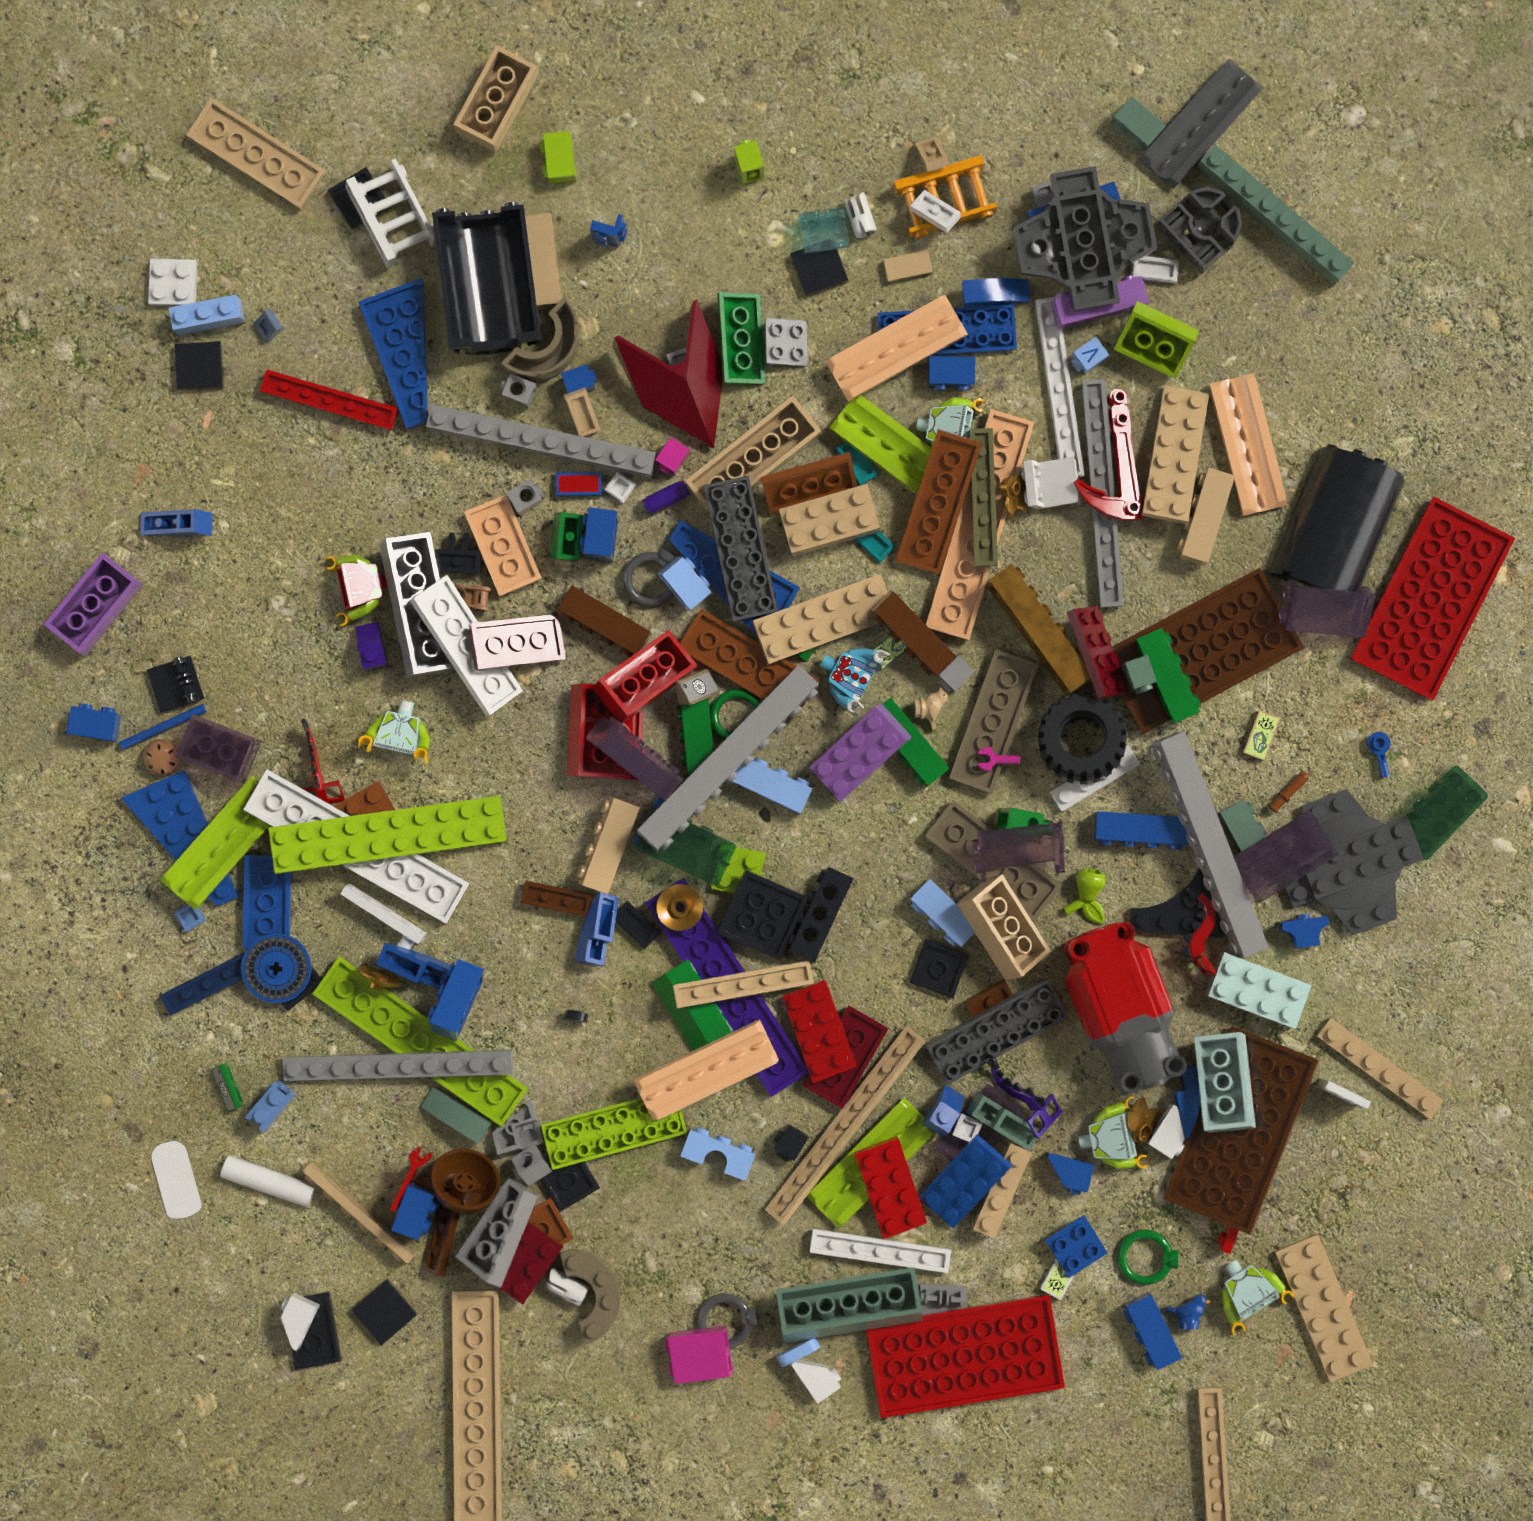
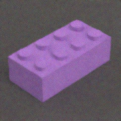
(93, 604)
(860, 752)

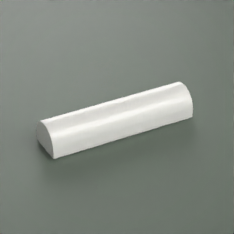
(268, 1181)

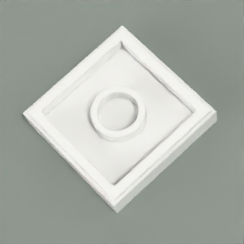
(1343, 1094)

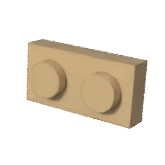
(932, 154)

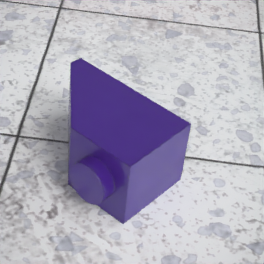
(371, 646)

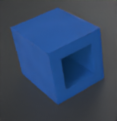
(579, 378)

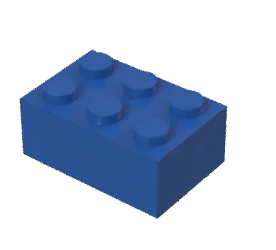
(455, 999)

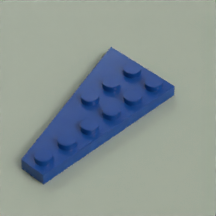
(399, 336)
(703, 554)
(176, 820)

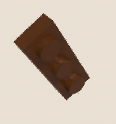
(556, 898)
(441, 1241)

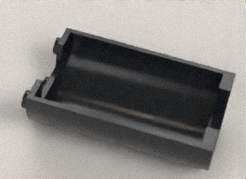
(486, 280)
(1338, 520)

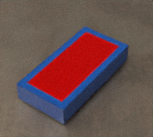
(579, 484)

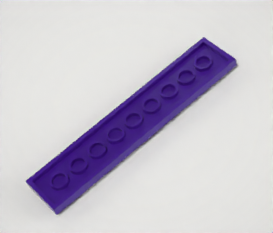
(715, 959)

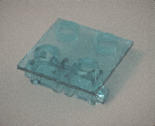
(824, 230)

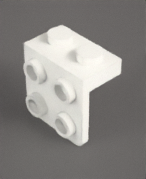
(1050, 483)

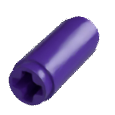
(665, 497)

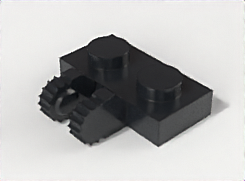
(458, 561)

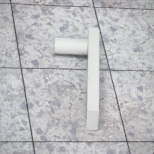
(411, 933)

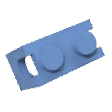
(271, 1105)

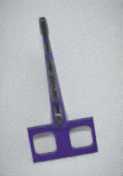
(1027, 1096)

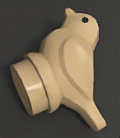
(930, 706)

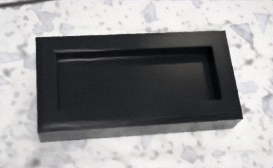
(636, 925)

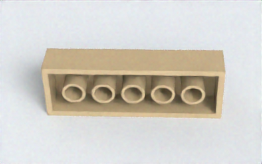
(759, 450)

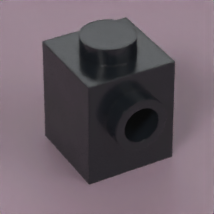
(790, 1142)

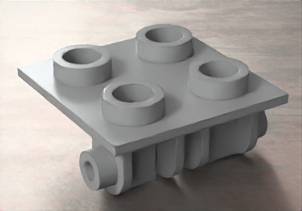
(785, 342)
(942, 1297)

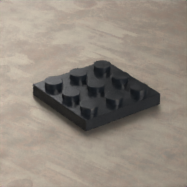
(762, 914)

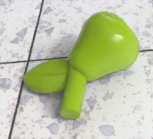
(1089, 884)

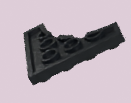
(1175, 914)

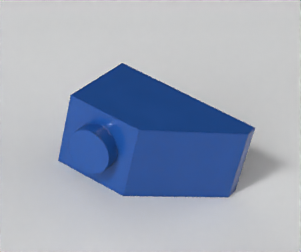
(944, 1111)
(1071, 1172)

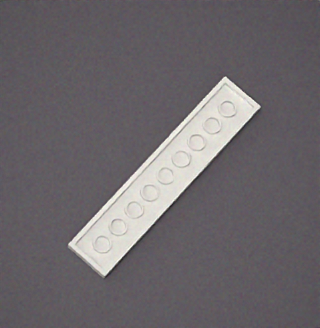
(407, 877)

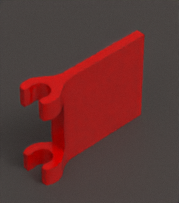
(416, 1163)

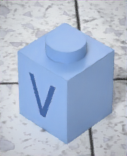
(1089, 356)

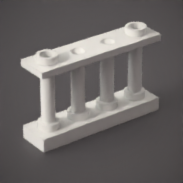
(379, 230)

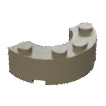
(556, 356)
(606, 1288)

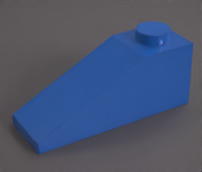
(176, 523)

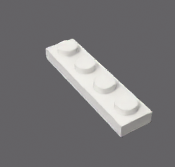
(1070, 794)

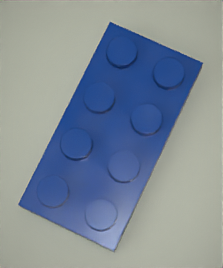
(265, 899)
(965, 1181)

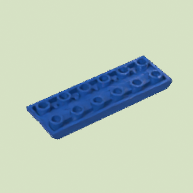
(988, 329)

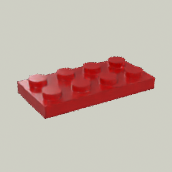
(819, 1031)
(890, 1187)

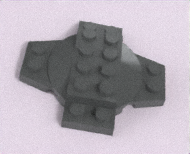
(1084, 238)
(1364, 874)

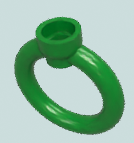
(720, 700)
(1170, 1257)

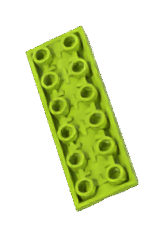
(883, 441)
(216, 849)
(607, 1132)
(842, 1188)

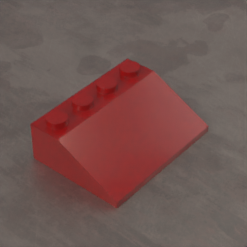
(583, 757)

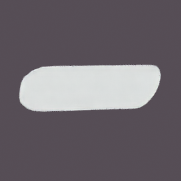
(176, 1180)

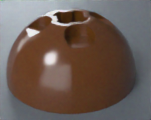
(465, 1180)

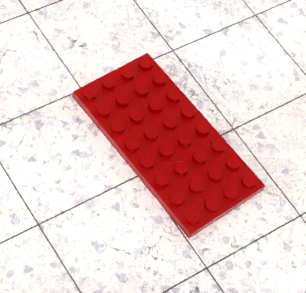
(1432, 598)
(966, 1356)

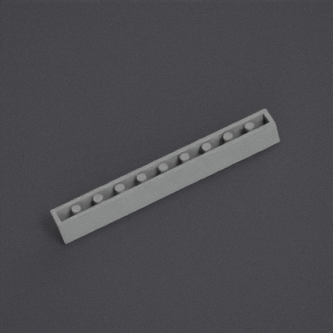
(541, 441)
(728, 758)
(1209, 844)

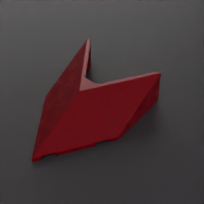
(681, 393)

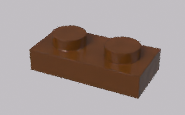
(988, 997)

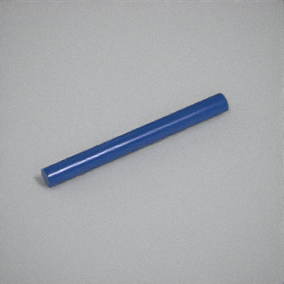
(161, 727)

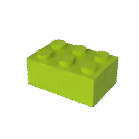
(1156, 339)

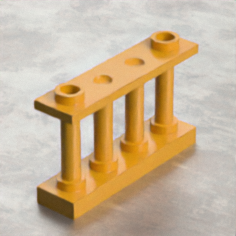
(949, 174)

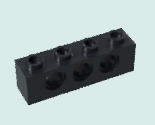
(841, 884)

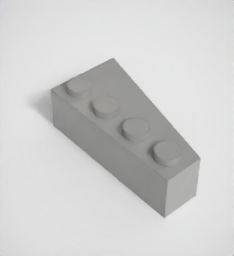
(498, 1233)

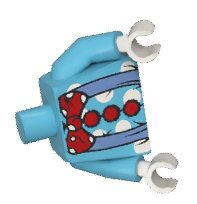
(852, 674)

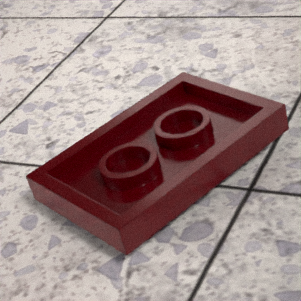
(530, 1262)

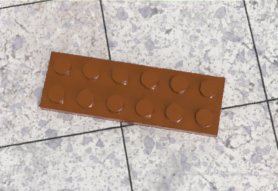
(938, 501)
(734, 656)

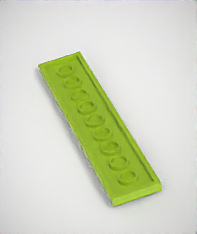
(387, 834)
(408, 1031)

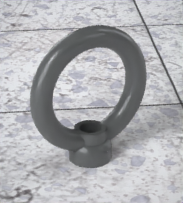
(661, 557)
(748, 1314)

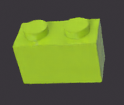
(559, 157)
(748, 161)

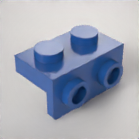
(609, 235)

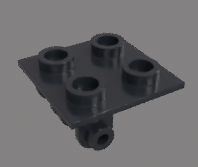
(175, 683)

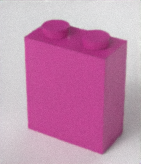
(699, 1354)

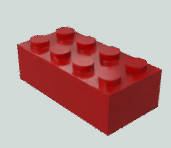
(644, 677)

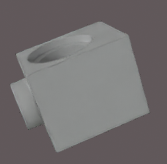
(525, 397)
(515, 497)
(955, 675)
(530, 1165)

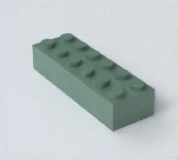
(849, 1305)

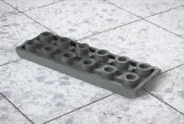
(1201, 123)
(740, 548)
(996, 1030)

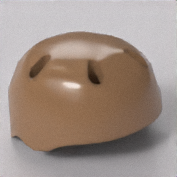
(161, 758)

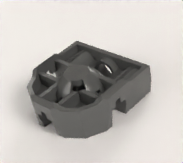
(1204, 202)

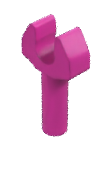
(996, 759)

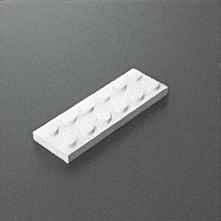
(448, 621)

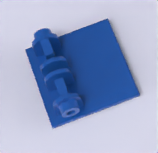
(1076, 1246)

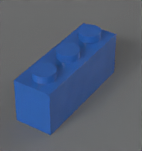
(1151, 1331)

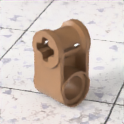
(471, 597)

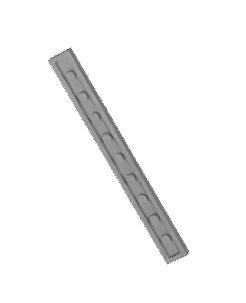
(1101, 478)
(398, 1065)

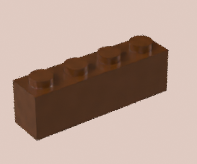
(604, 621)
(913, 634)

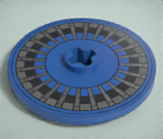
(265, 953)

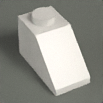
(1168, 1133)
(297, 1318)
(817, 1378)

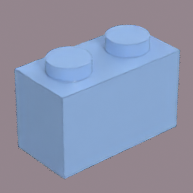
(684, 582)

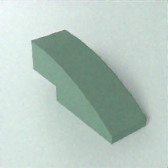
(456, 1115)
(1002, 1121)

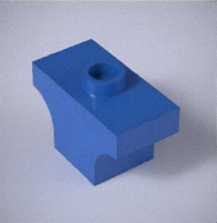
(1304, 930)

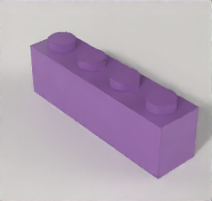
(1130, 291)

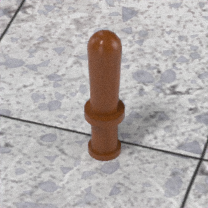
(1292, 788)

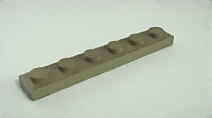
(984, 501)

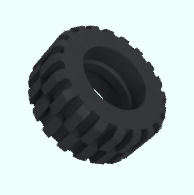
(1075, 767)

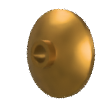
(667, 907)
(378, 978)

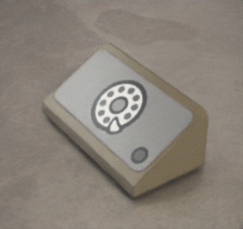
(696, 687)

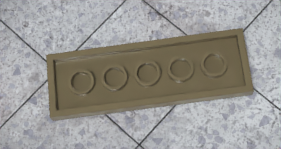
(993, 719)
(955, 835)

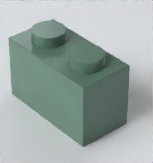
(1137, 124)
(1138, 675)
(1241, 825)

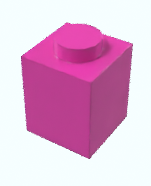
(672, 457)

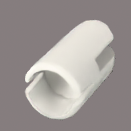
(863, 221)
(566, 1287)

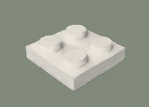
(172, 282)

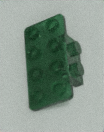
(1444, 809)
(694, 852)

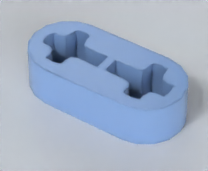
(797, 1351)

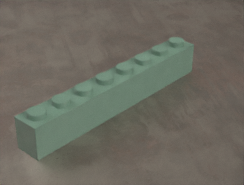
(1274, 215)

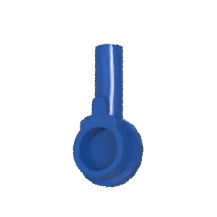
(1379, 744)

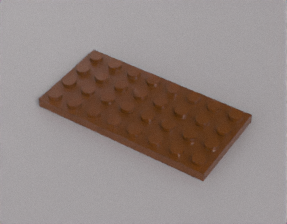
(1218, 643)
(1232, 1170)

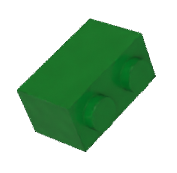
(566, 536)

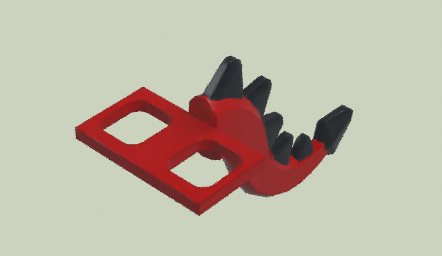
(318, 780)
(1201, 932)

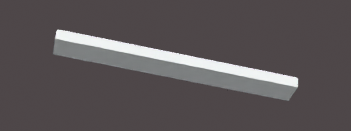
(1058, 384)

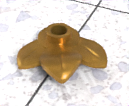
(1013, 490)
(1142, 1121)

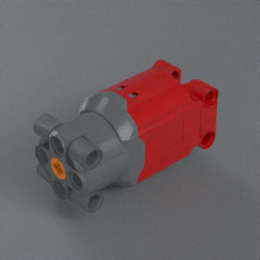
(1123, 1006)

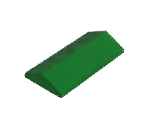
(741, 339)
(697, 1023)

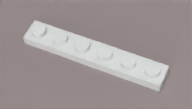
(880, 1250)

